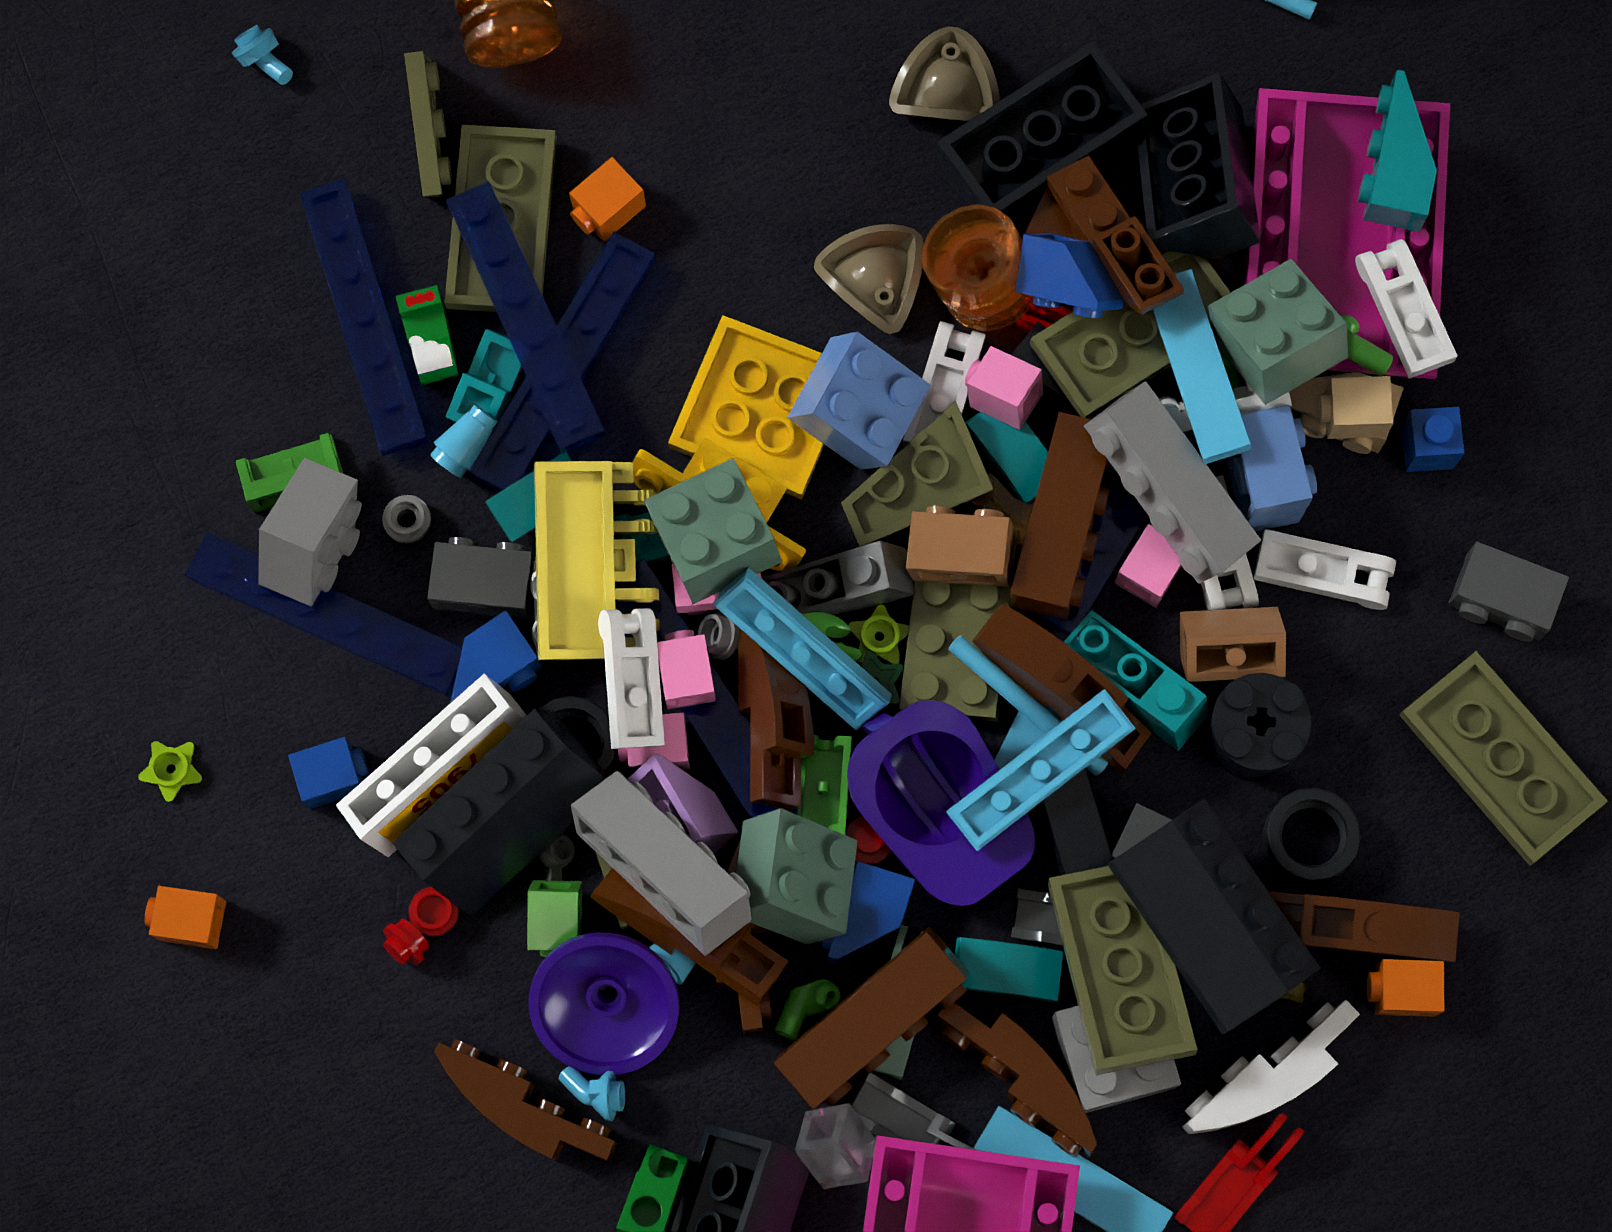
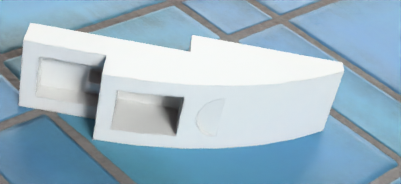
(1258, 1087)

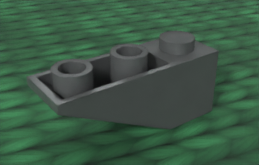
(847, 580)

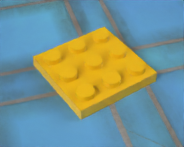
(745, 400)

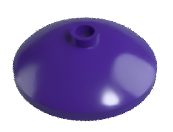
(598, 1029)

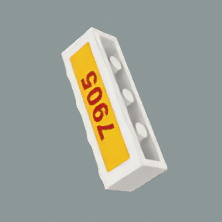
(430, 764)

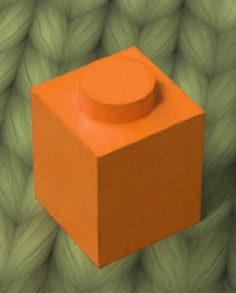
(606, 200)
(185, 917)
(1407, 987)

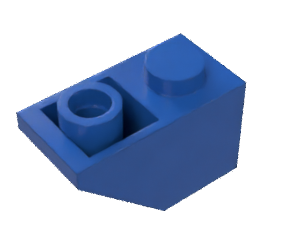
(1068, 272)
(499, 653)
(875, 911)

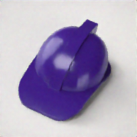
(908, 779)

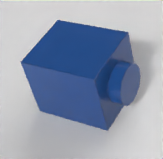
(1432, 439)
(328, 771)

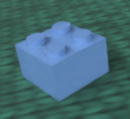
(859, 401)
(1271, 478)

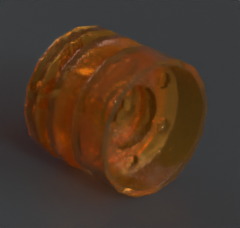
(507, 30)
(975, 266)

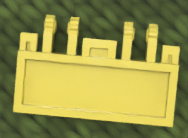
(580, 556)

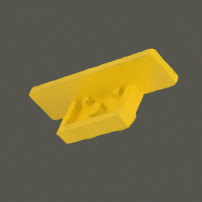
(656, 475)

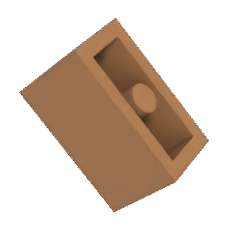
(961, 547)
(1232, 643)

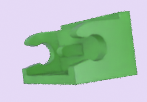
(268, 476)
(826, 783)

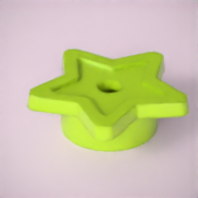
(880, 623)
(162, 758)

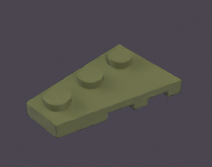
(427, 123)
(931, 470)

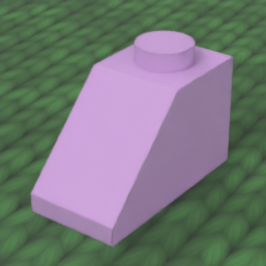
(687, 800)

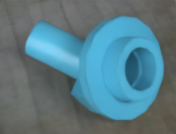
(256, 47)
(603, 1094)

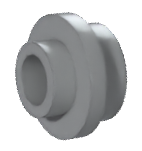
(396, 509)
(720, 635)

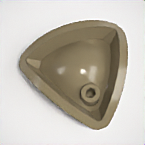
(945, 78)
(875, 272)

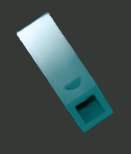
(1403, 164)
(1155, 692)

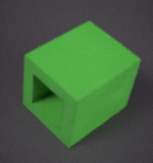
(553, 914)

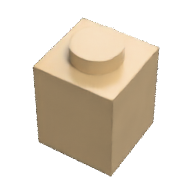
(1356, 407)

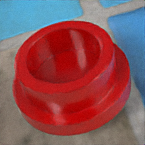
(870, 846)
(432, 912)
(405, 942)

